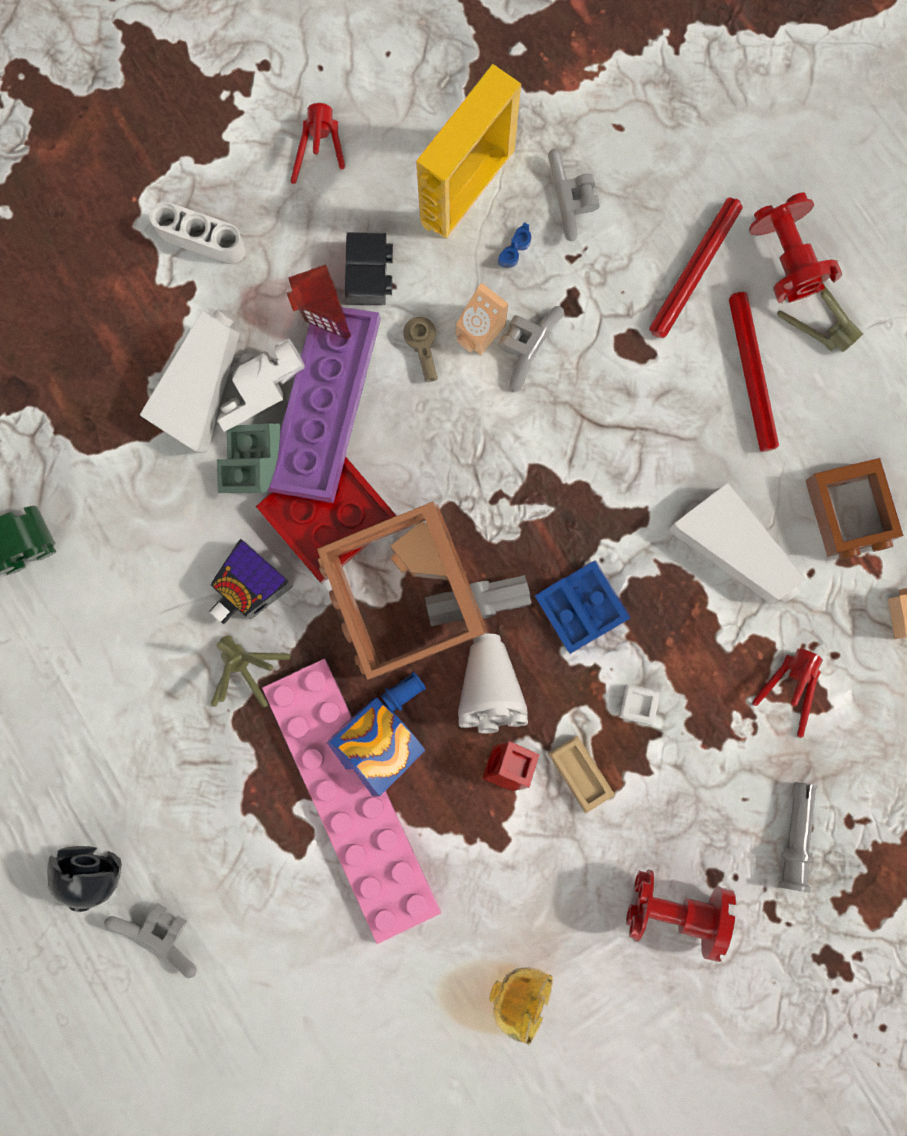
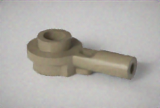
(420, 335)

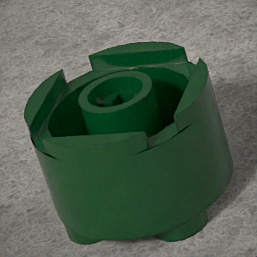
(23, 540)

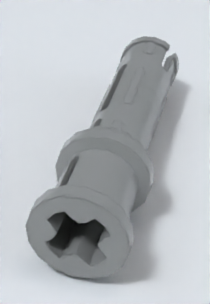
(797, 855)

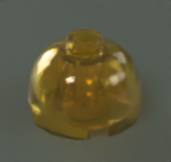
(520, 1002)

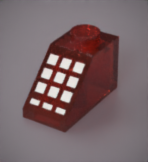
(318, 300)

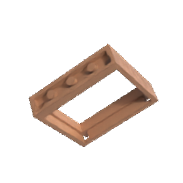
(343, 598)

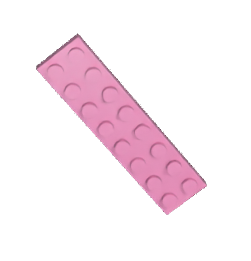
(360, 826)

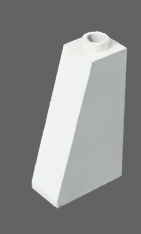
(194, 383)
(740, 545)

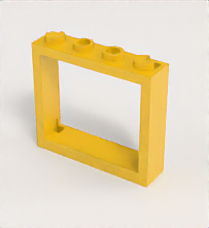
(484, 115)

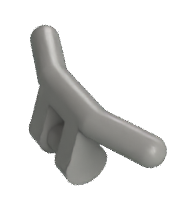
(565, 188)
(537, 333)
(147, 937)

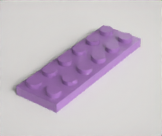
(324, 408)

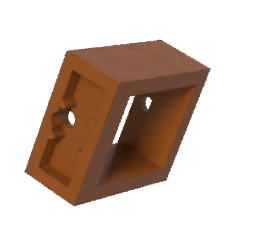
(825, 514)

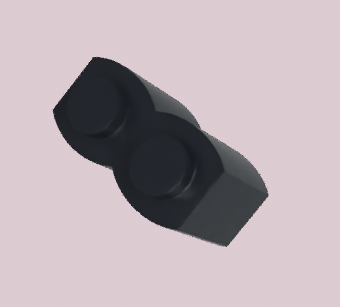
(366, 268)

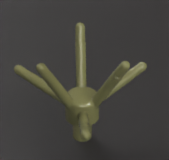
(236, 661)

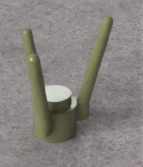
(843, 332)

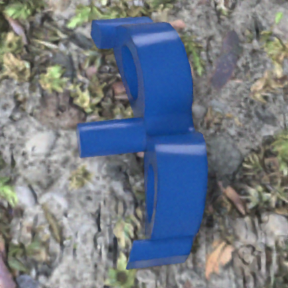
(521, 241)

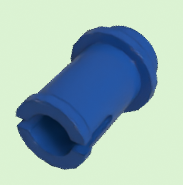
(403, 692)

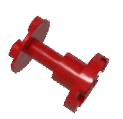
(799, 261)
(694, 917)

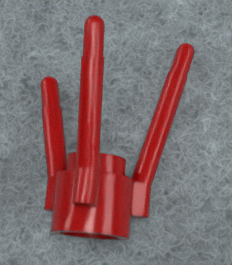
(319, 125)
(805, 670)

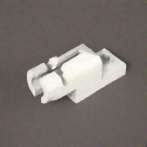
(258, 383)

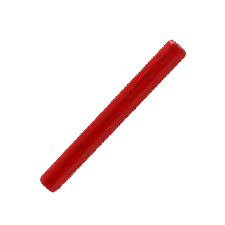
(695, 268)
(753, 372)

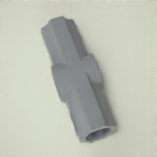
(489, 596)

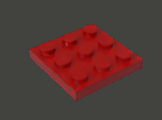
(315, 523)

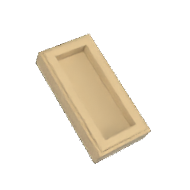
(581, 774)

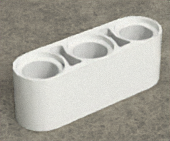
(187, 222)

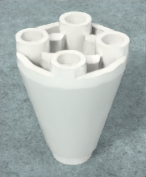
(491, 688)

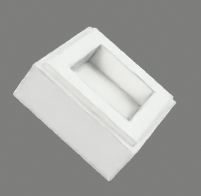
(639, 704)

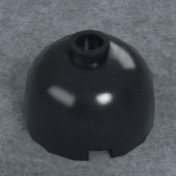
(81, 878)

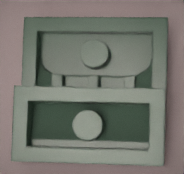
(251, 458)

